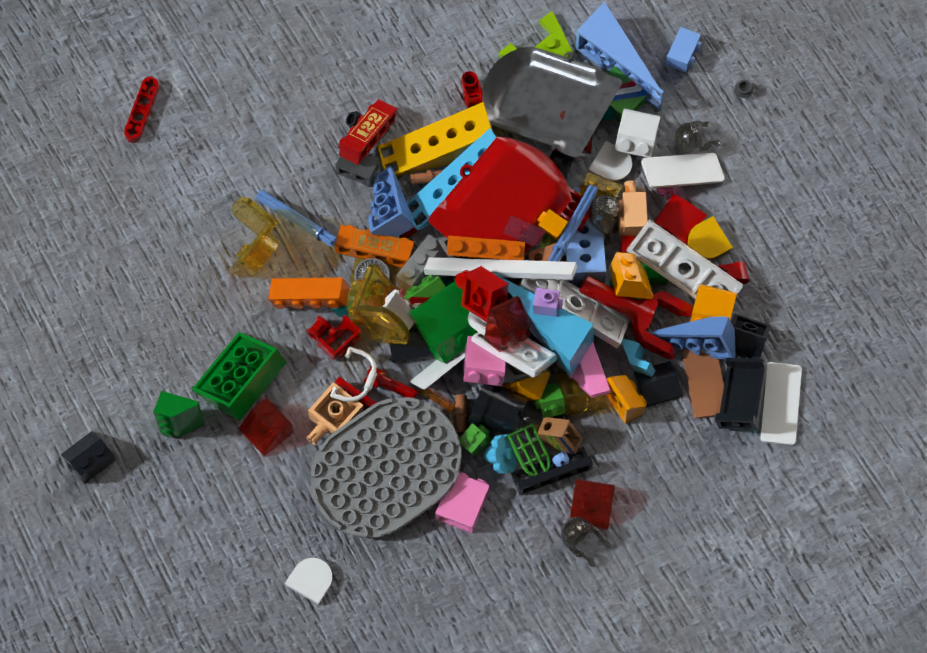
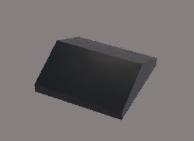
(660, 387)

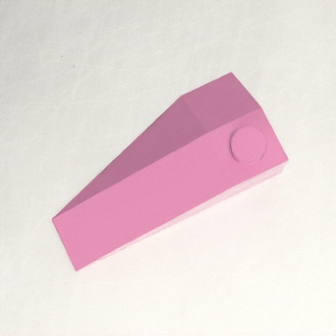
(590, 374)

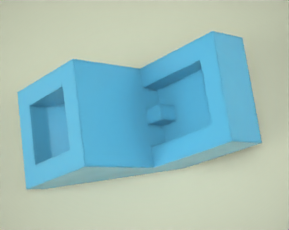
(635, 353)

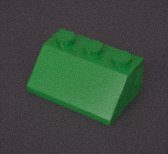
(177, 415)

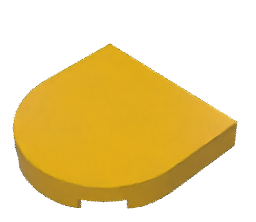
(708, 239)

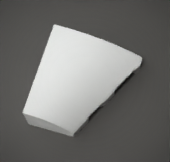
(399, 307)

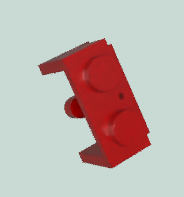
(335, 333)

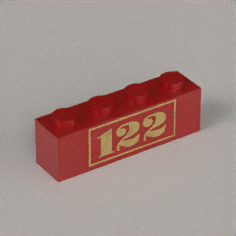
(367, 131)

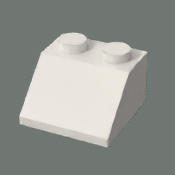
(637, 133)

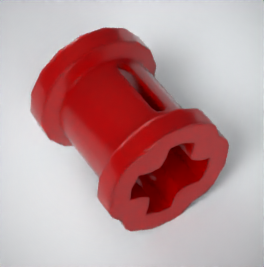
(318, 328)

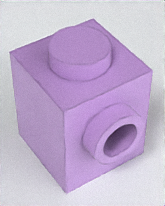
(547, 302)

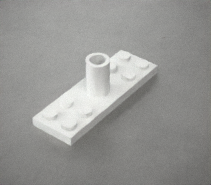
(678, 261)
(607, 323)

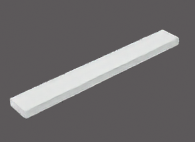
(503, 268)

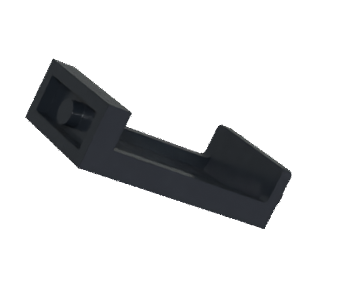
(742, 393)

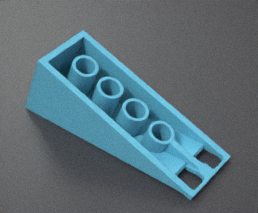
(444, 182)
(564, 335)

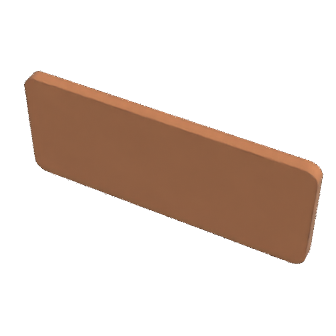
(704, 383)

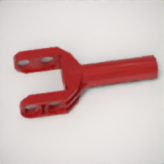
(639, 312)

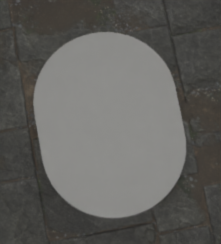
(386, 467)

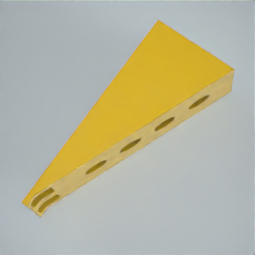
(438, 142)

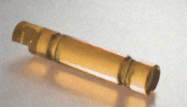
(437, 399)

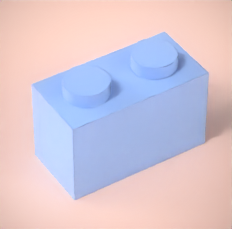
(683, 50)

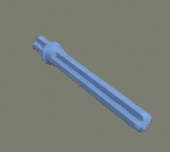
(319, 233)
(560, 248)

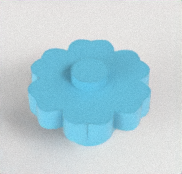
(501, 454)

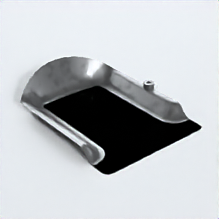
(534, 86)

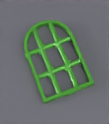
(531, 442)

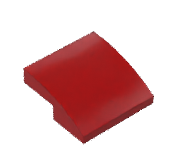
(679, 218)

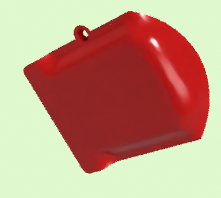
(502, 183)

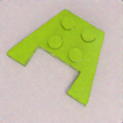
(554, 43)

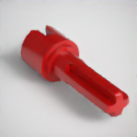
(391, 384)

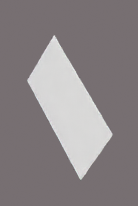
(435, 371)

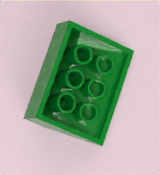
(444, 323)
(239, 375)

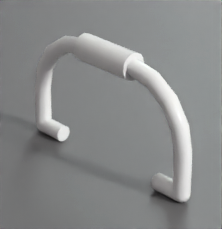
(370, 380)

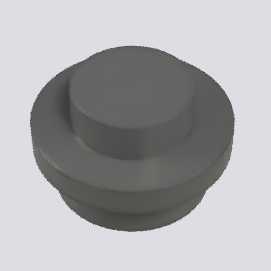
(744, 89)

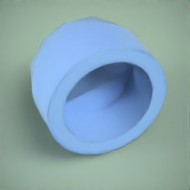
(560, 459)

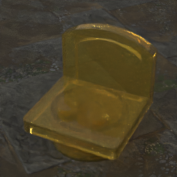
(257, 252)
(365, 307)

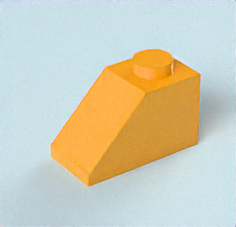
(552, 224)

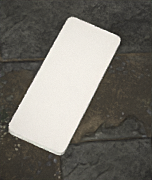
(682, 170)
(781, 403)

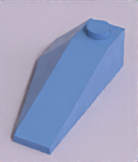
(389, 209)
(705, 335)

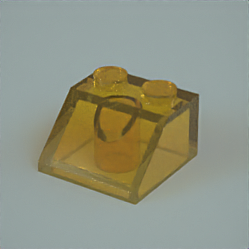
(604, 186)
(575, 398)

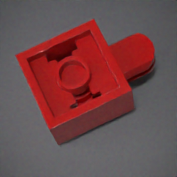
(481, 291)

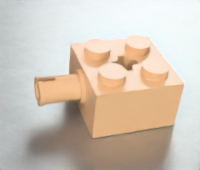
(632, 210)
(323, 415)

